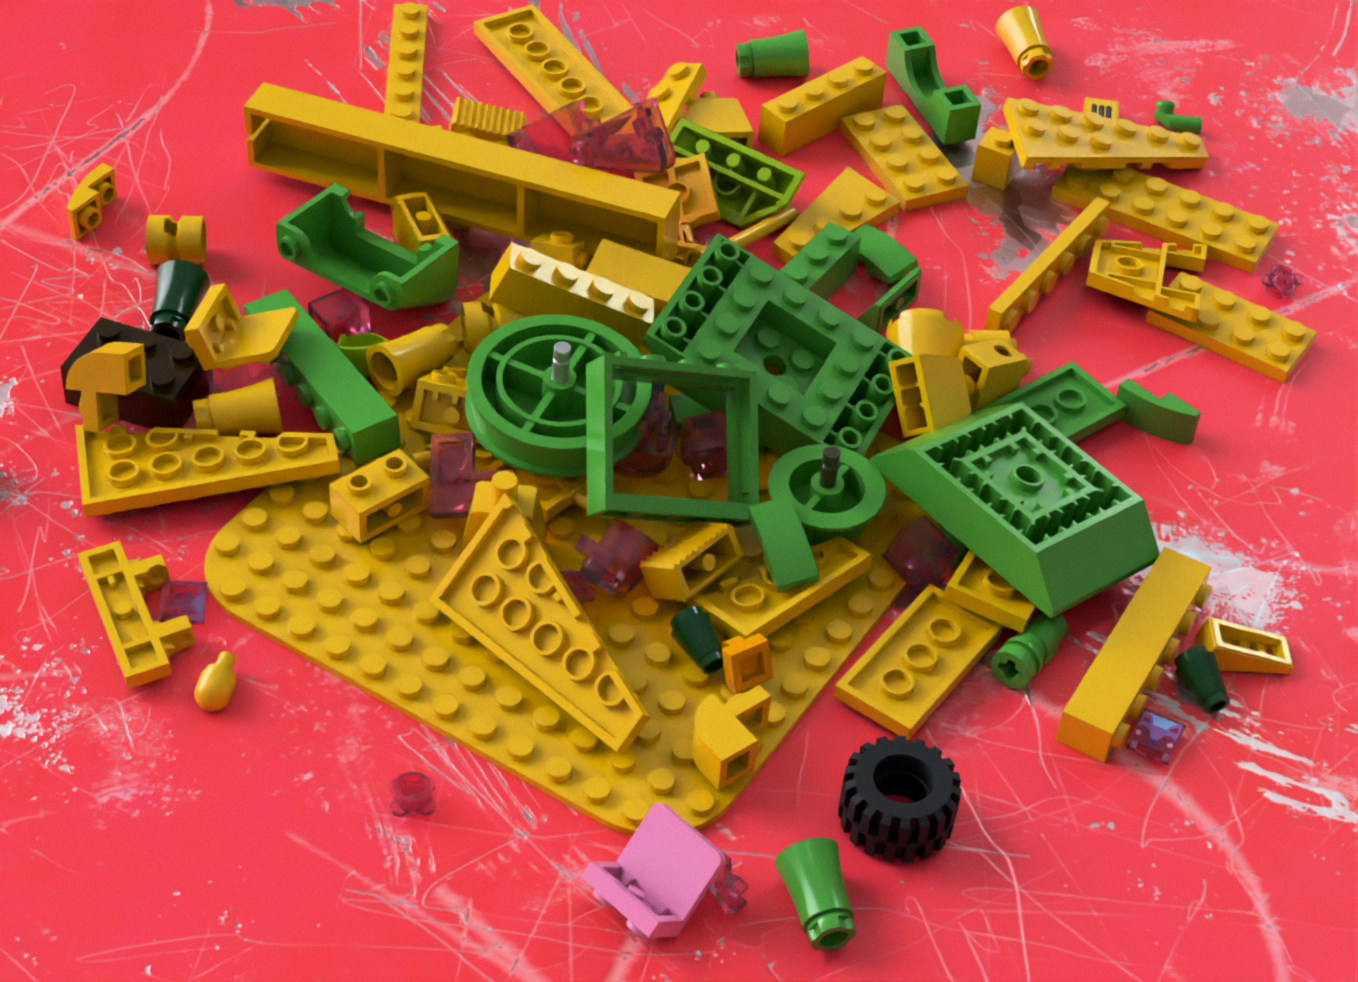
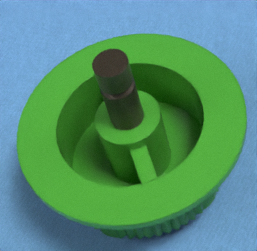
(830, 490)

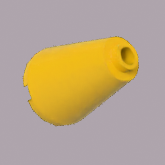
(926, 333)

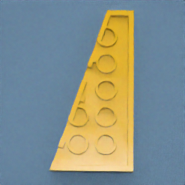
(1093, 141)
(181, 464)
(526, 614)

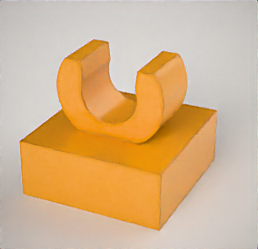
(746, 662)

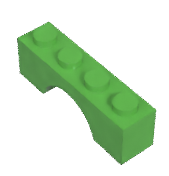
(913, 64)

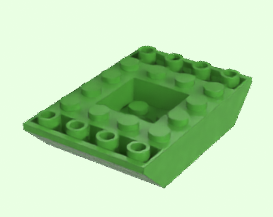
(749, 314)
(1026, 504)

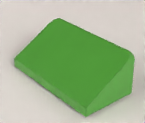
(892, 302)

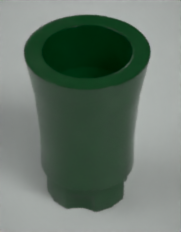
(178, 294)

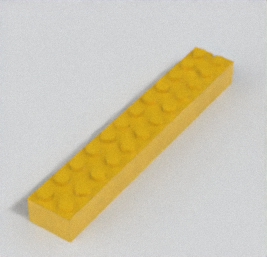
(464, 175)

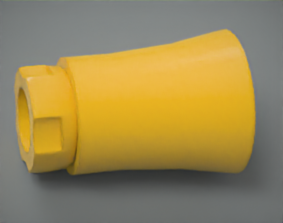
(1024, 37)
(404, 360)
(241, 409)

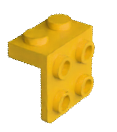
(228, 339)

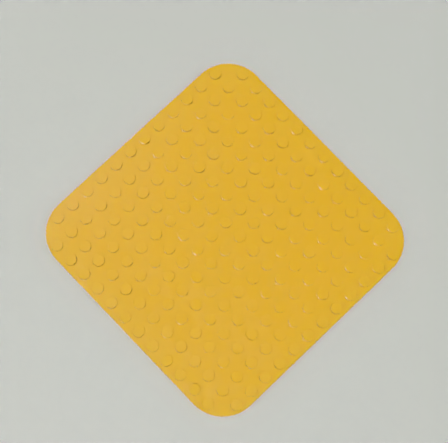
(369, 621)

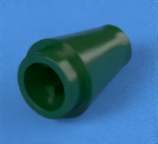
(698, 638)
(1202, 677)

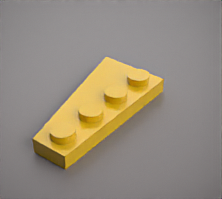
(677, 90)
(846, 203)
(756, 605)

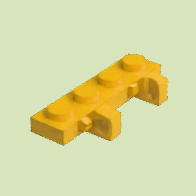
(118, 593)

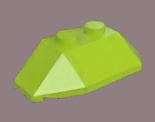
(744, 180)

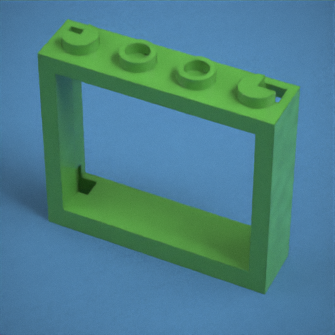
(741, 439)

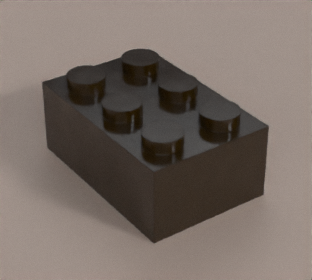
(172, 376)

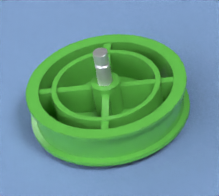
(531, 393)

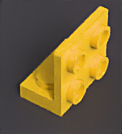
(441, 401)

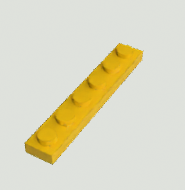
(406, 61)
(1049, 265)

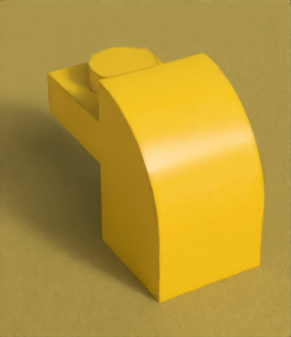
(103, 375)
(724, 735)

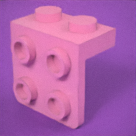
(658, 874)

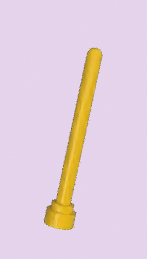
(749, 235)

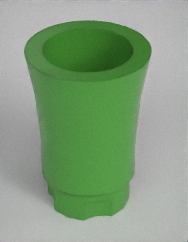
(774, 56)
(818, 891)

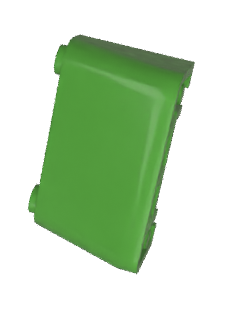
(335, 245)

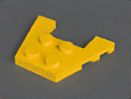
(1138, 273)

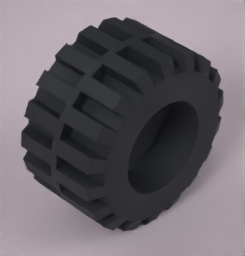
(893, 826)

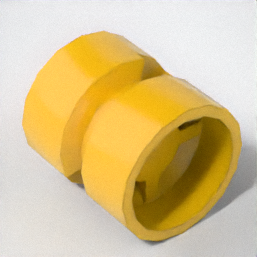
(176, 239)
(480, 320)

